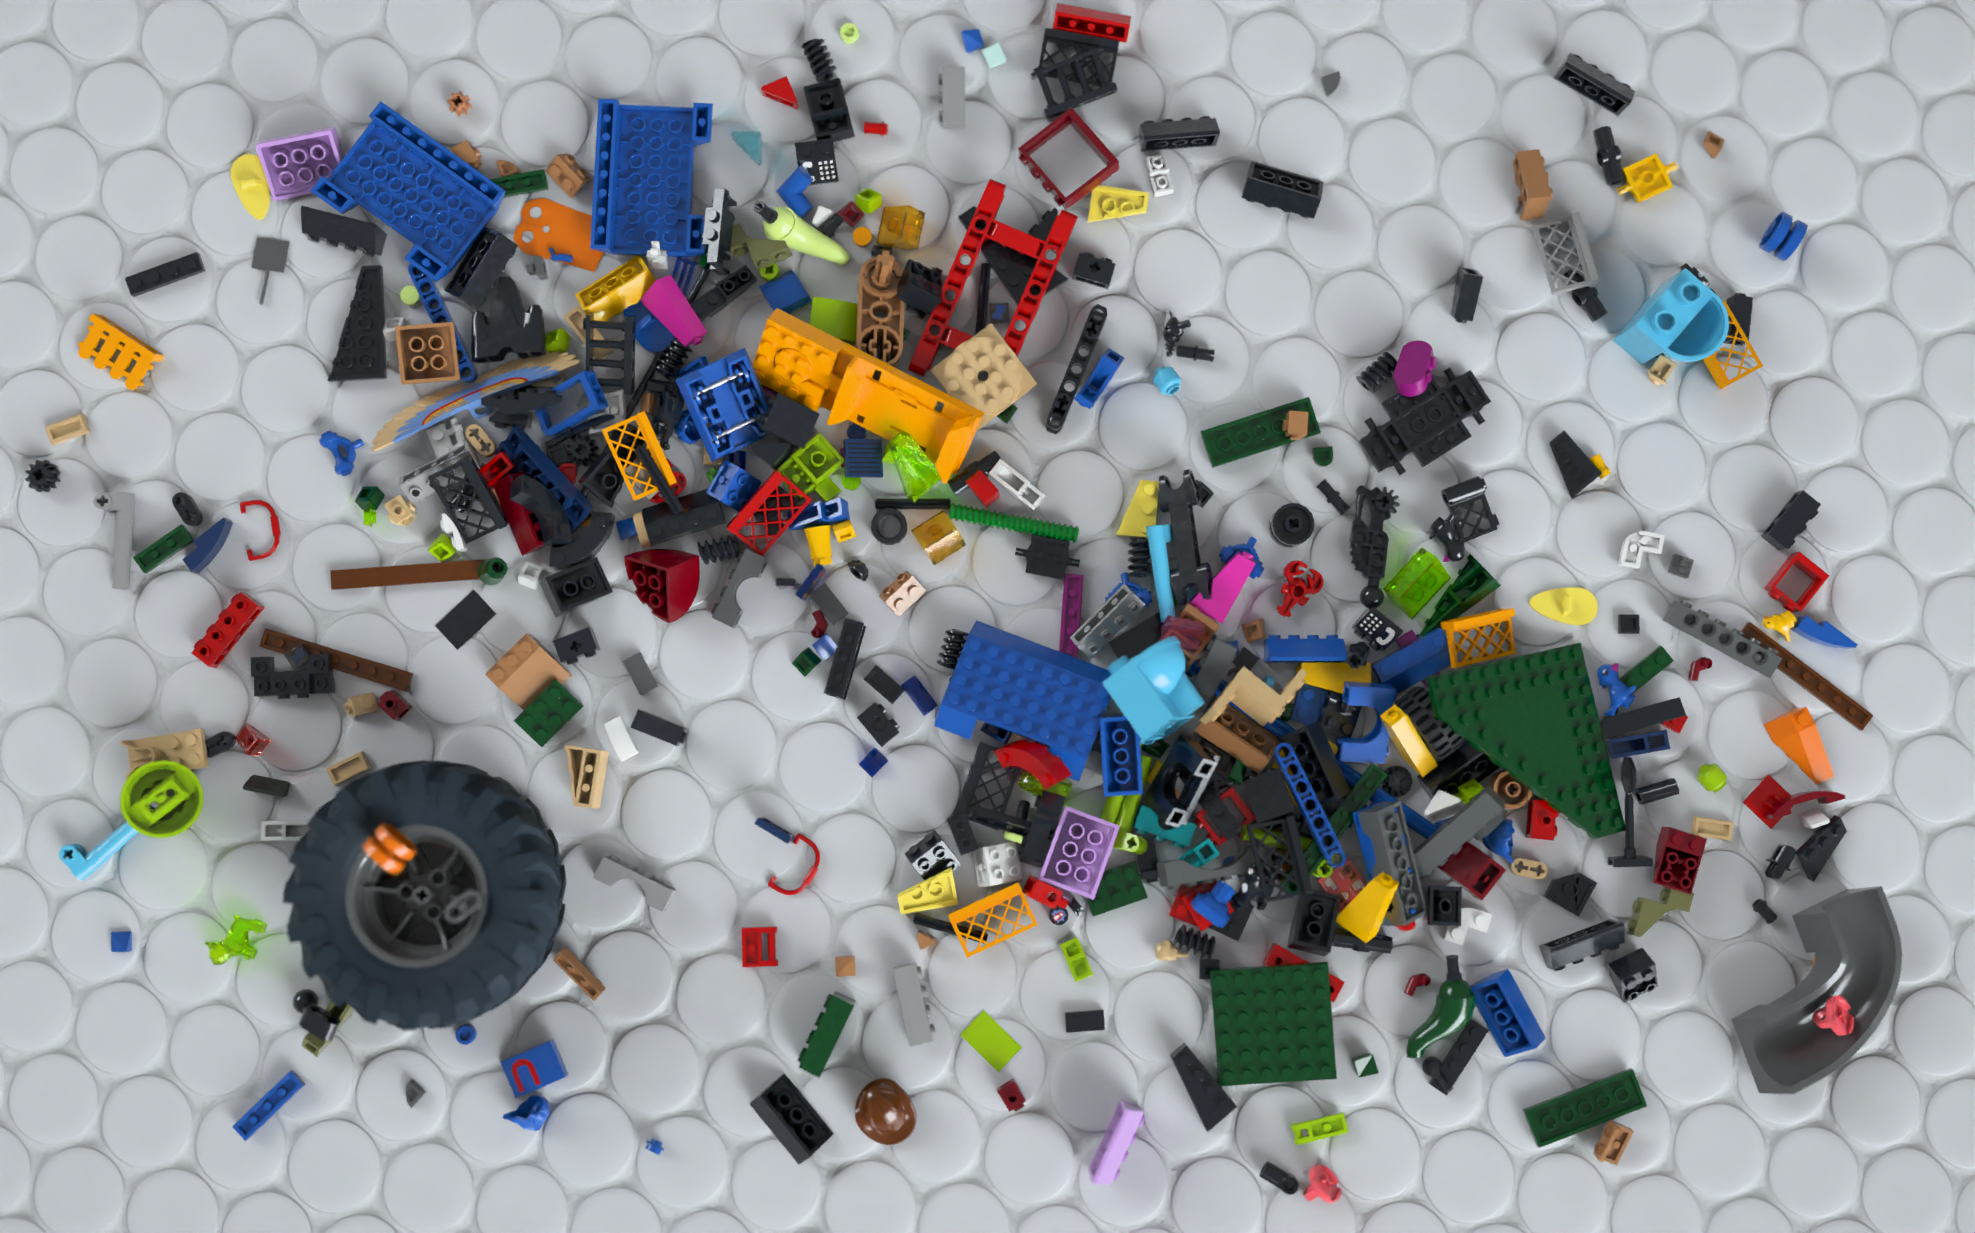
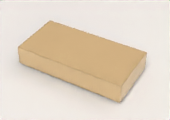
(67, 429)
(348, 768)
(1712, 828)

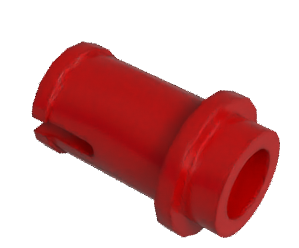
(876, 128)

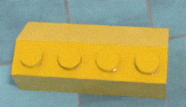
(616, 290)

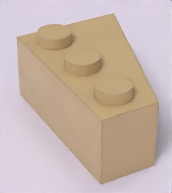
(587, 775)

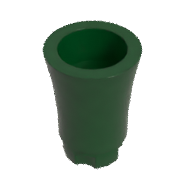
(488, 575)

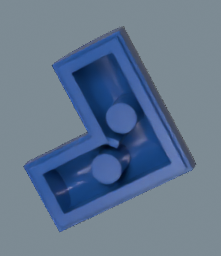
(792, 191)

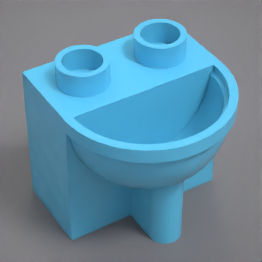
(1677, 320)
(1154, 690)

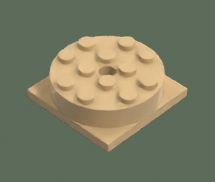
(988, 353)

